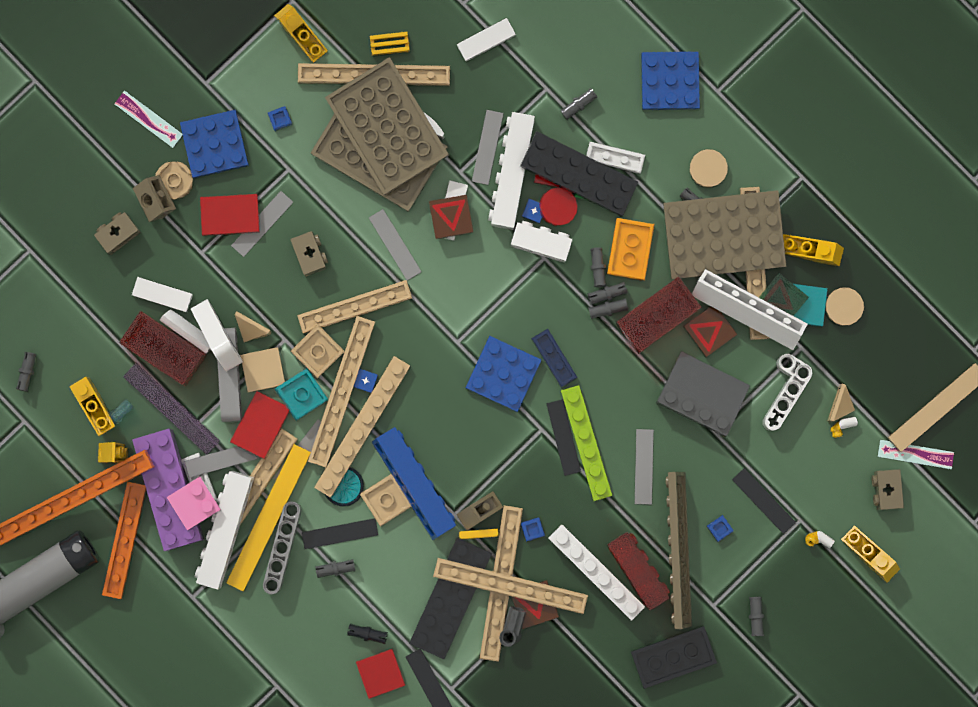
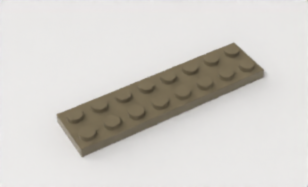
(679, 550)

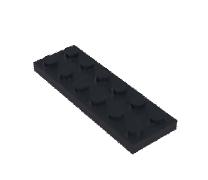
(579, 173)
(448, 603)

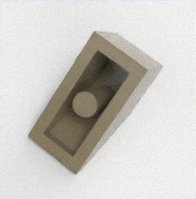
(479, 510)

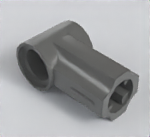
(514, 625)

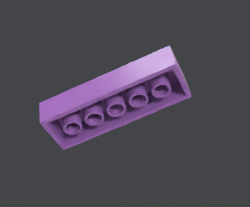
(163, 481)

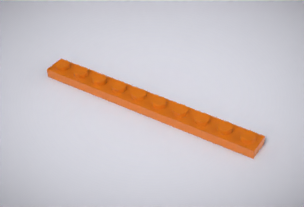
(75, 496)

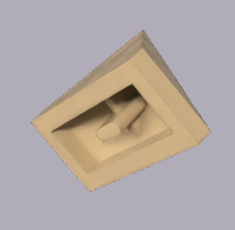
(250, 329)
(842, 404)

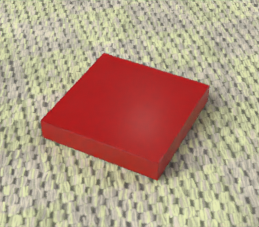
(380, 673)

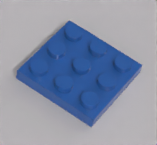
(670, 80)
(214, 144)
(503, 373)

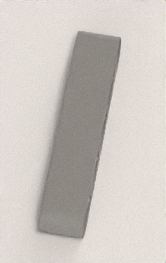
(230, 387)
(275, 554)

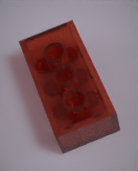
(658, 315)
(163, 348)
(638, 571)

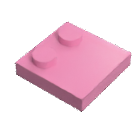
(193, 503)

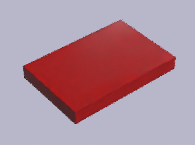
(229, 214)
(260, 425)

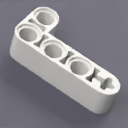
(216, 335)
(784, 395)

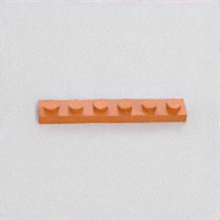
(124, 540)

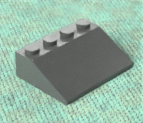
(703, 394)

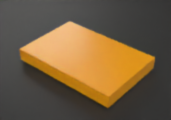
(630, 249)

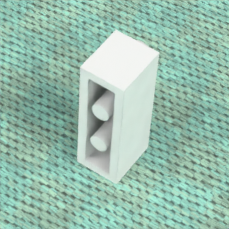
(541, 241)

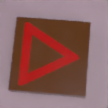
(451, 217)
(710, 330)
(536, 612)

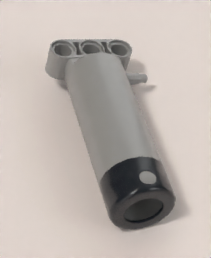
(45, 575)

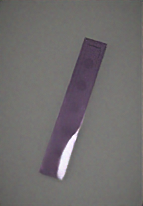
(171, 408)

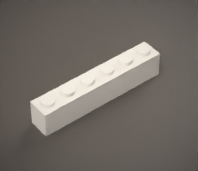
(511, 175)
(749, 309)
(224, 530)
(596, 572)

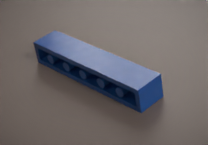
(413, 483)

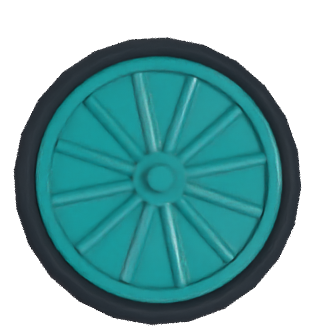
(348, 490)

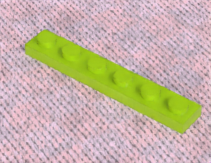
(586, 443)

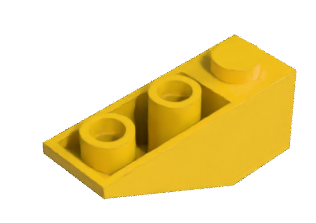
(300, 32)
(813, 249)
(92, 405)
(112, 452)
(871, 554)

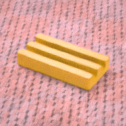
(389, 43)
(478, 533)

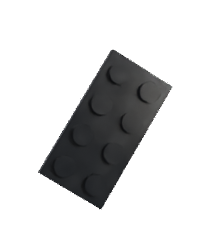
(673, 657)

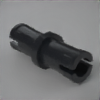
(367, 633)

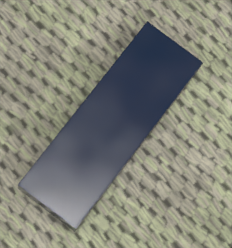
(554, 358)

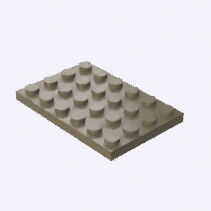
(387, 126)
(339, 152)
(724, 234)

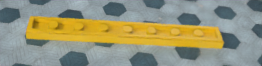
(268, 517)

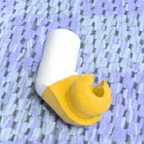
(842, 424)
(819, 537)

